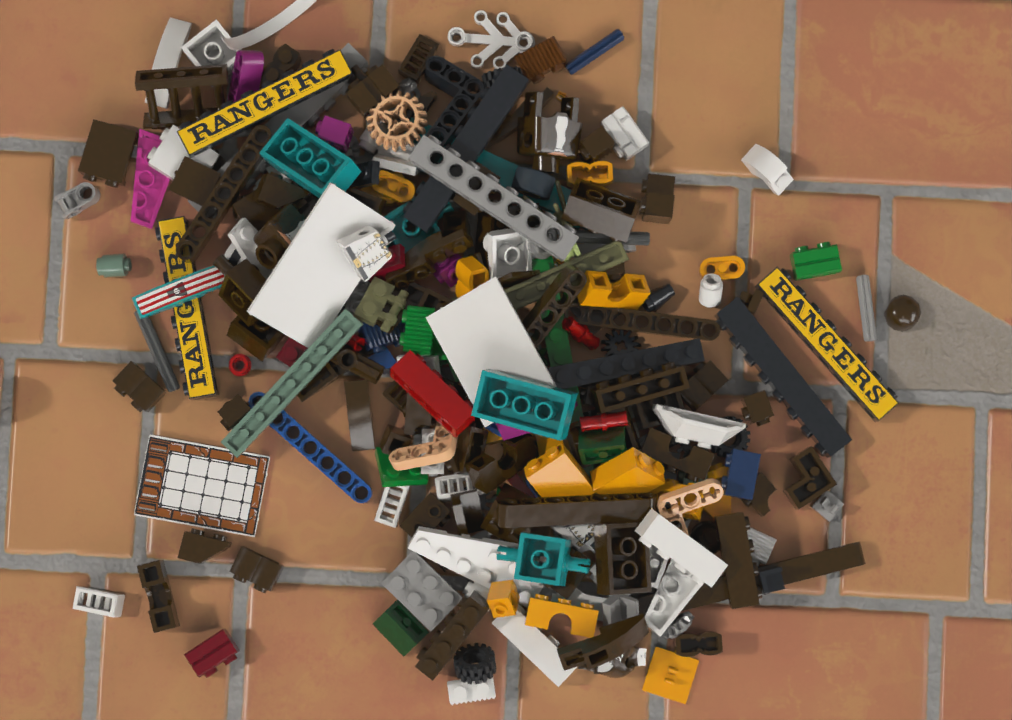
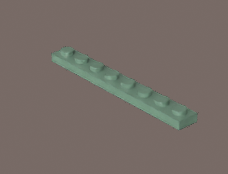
(291, 383)

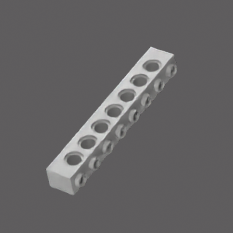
(421, 158)

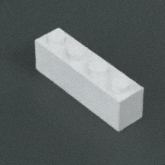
(681, 548)
(534, 645)

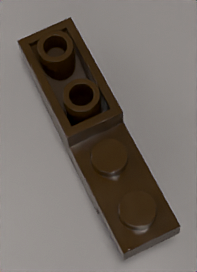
(423, 256)
(610, 644)

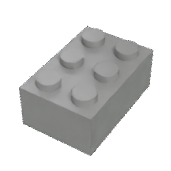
(422, 590)

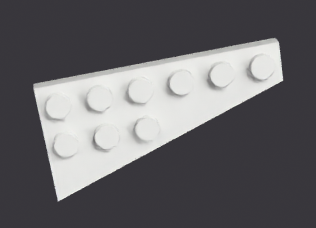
(472, 558)

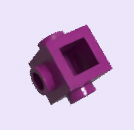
(446, 271)

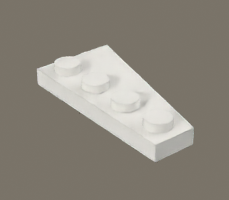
(242, 239)
(670, 598)

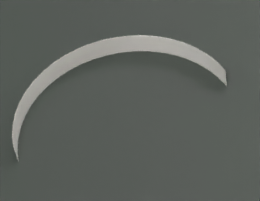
(270, 27)

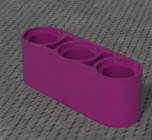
(246, 73)

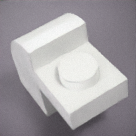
(768, 168)

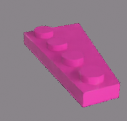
(148, 183)

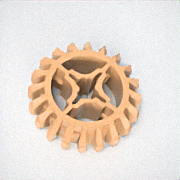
(412, 130)

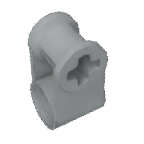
(73, 201)

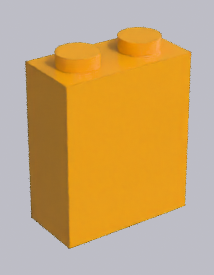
(558, 474)
(628, 474)

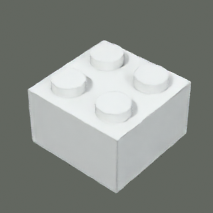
(209, 48)

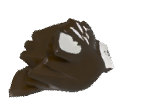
(621, 665)

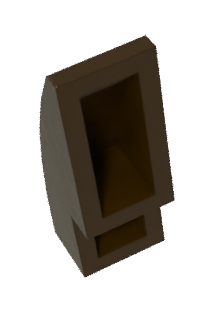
(359, 415)

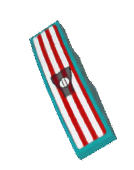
(178, 292)

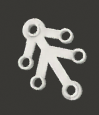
(494, 40)

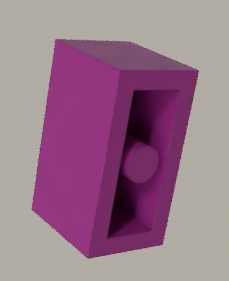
(335, 133)

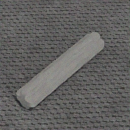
(866, 308)

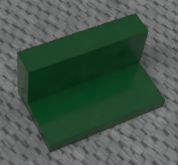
(600, 445)
(400, 628)

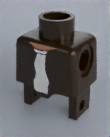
(549, 138)
(278, 234)

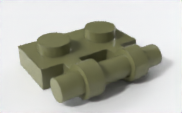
(374, 300)

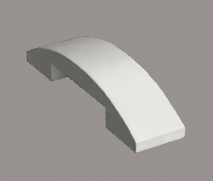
(169, 53)

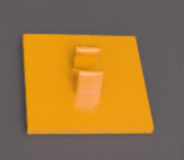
(670, 675)

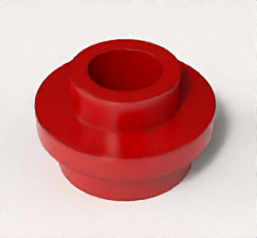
(240, 372)

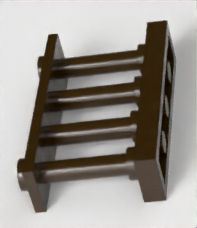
(177, 78)

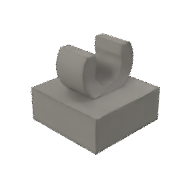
(827, 505)

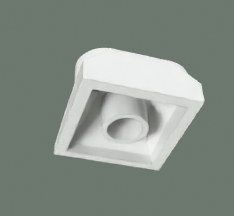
(507, 252)

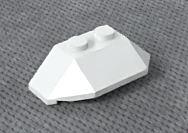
(696, 427)

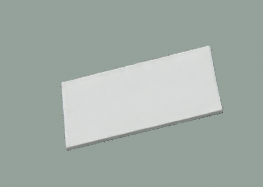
(313, 273)

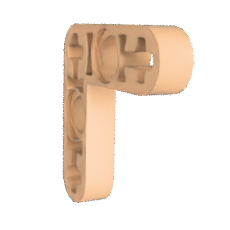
(436, 452)
(676, 511)

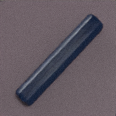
(594, 51)

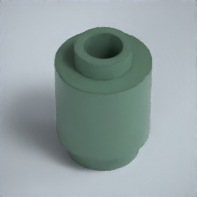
(113, 265)

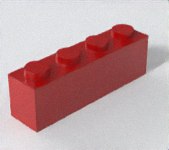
(433, 393)

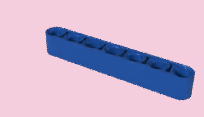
(317, 457)

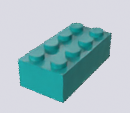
(308, 159)
(524, 404)

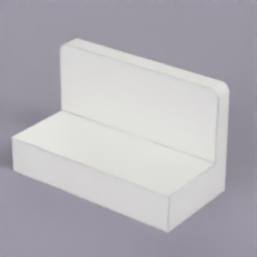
(397, 160)

